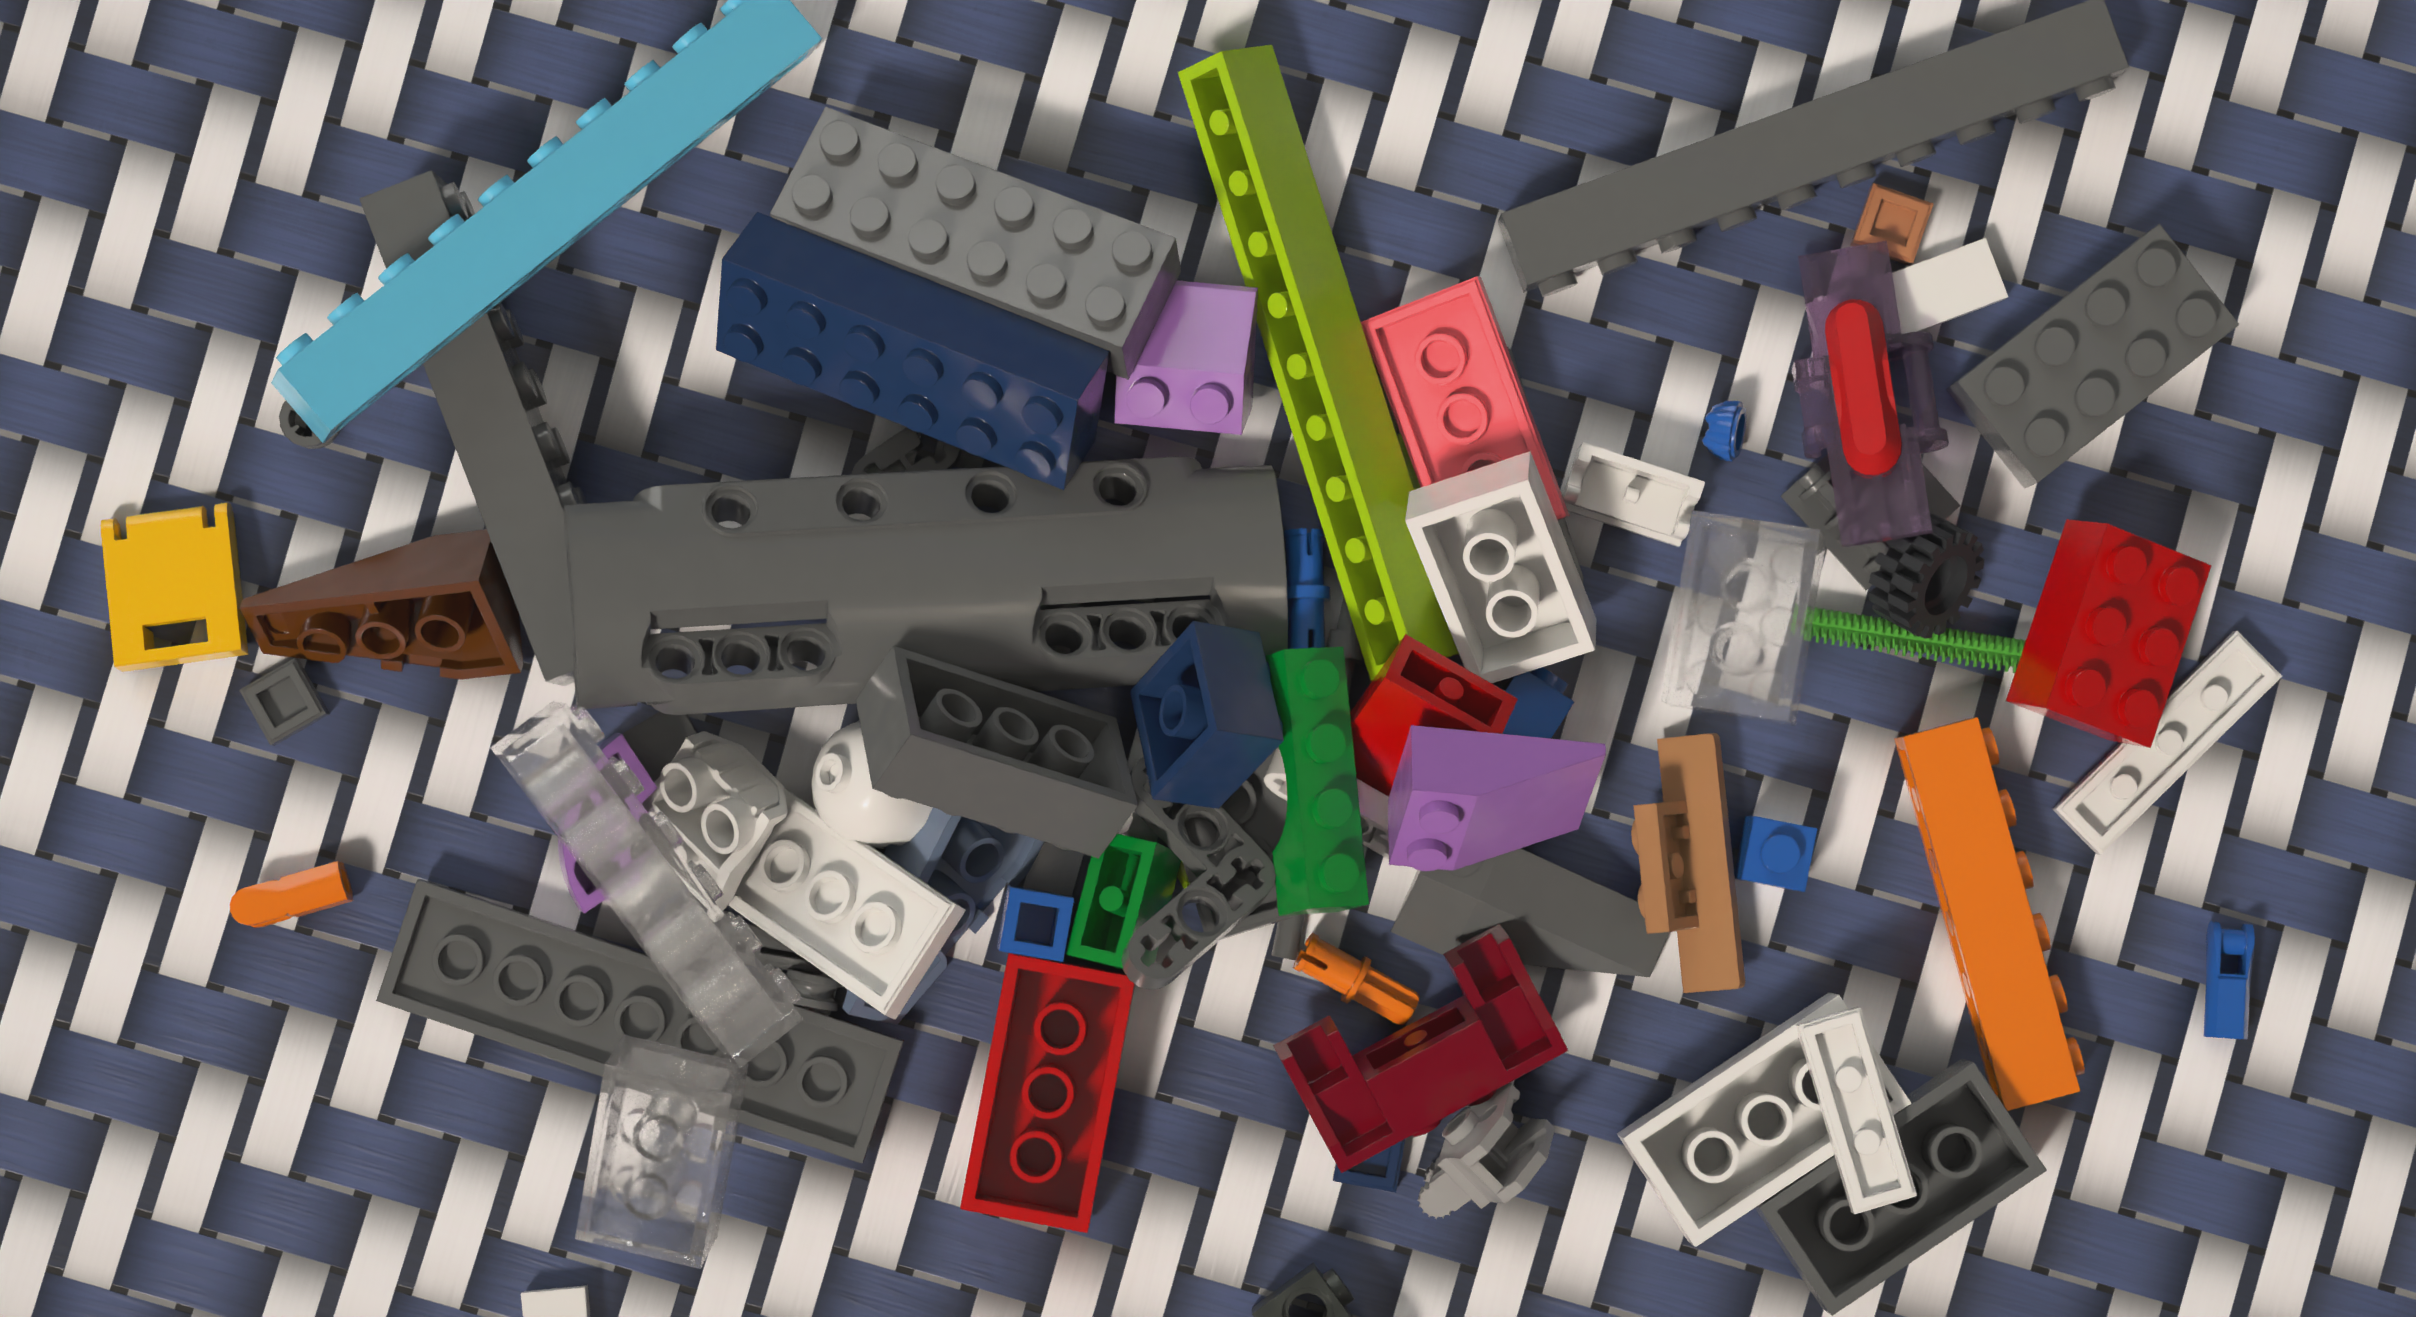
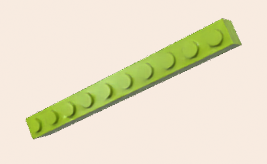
(1315, 347)

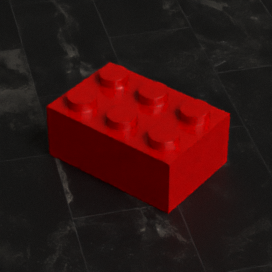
(2108, 632)

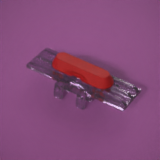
(1851, 395)

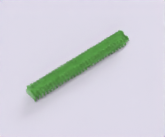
(1886, 634)

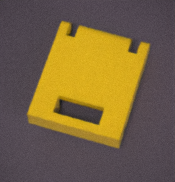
(173, 574)

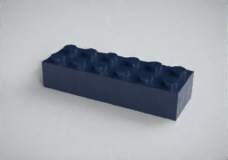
(910, 350)

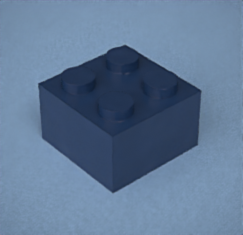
(1206, 715)

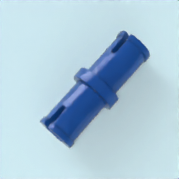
(1305, 588)

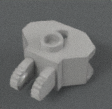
(1485, 1156)

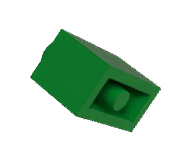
(1119, 896)

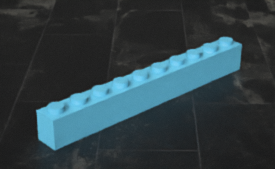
(540, 214)

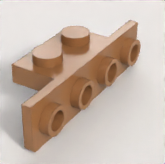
(1690, 864)

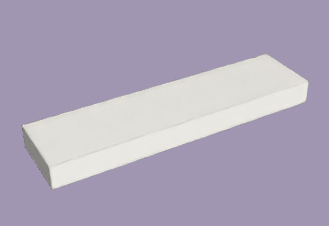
(2191, 722)

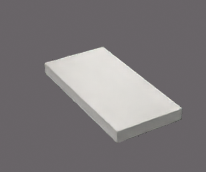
(846, 908)

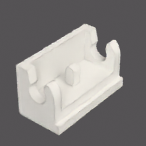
(1631, 494)

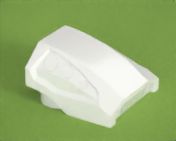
(720, 807)

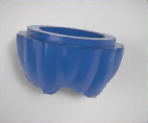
(1726, 430)

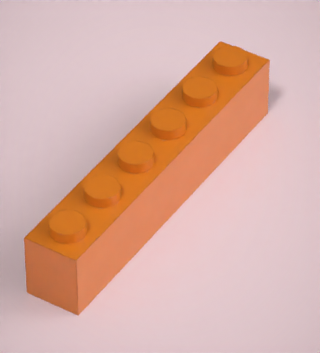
(1989, 914)

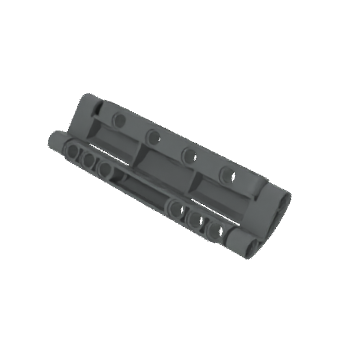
(916, 578)

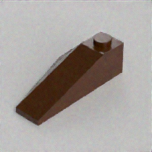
(415, 604)

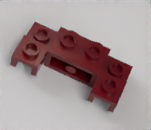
(1432, 1064)

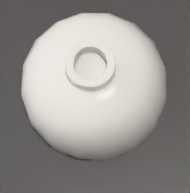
(848, 802)

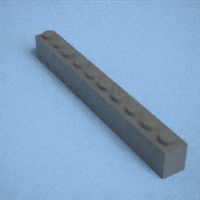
(1812, 145)

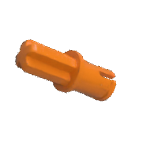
(1357, 980)

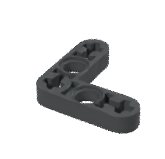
(1212, 866)

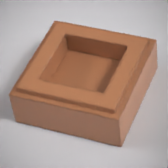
(1894, 219)

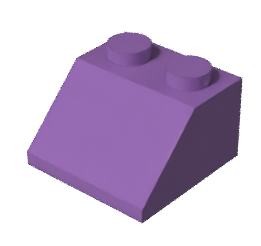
(1195, 363)

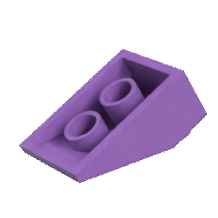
(1484, 795)

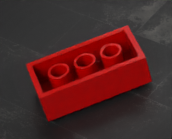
(1048, 1092)

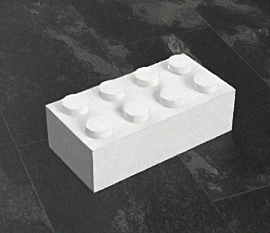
(1740, 1130)

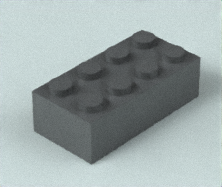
(2092, 356)
(995, 753)
(1962, 1164)

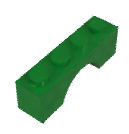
(1321, 846)

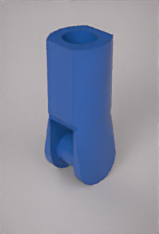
(2226, 993)

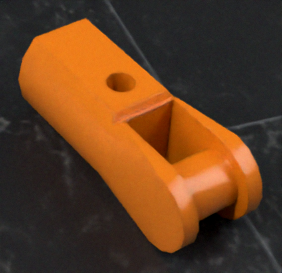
(292, 895)

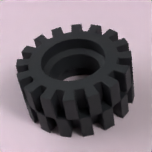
(1927, 578)

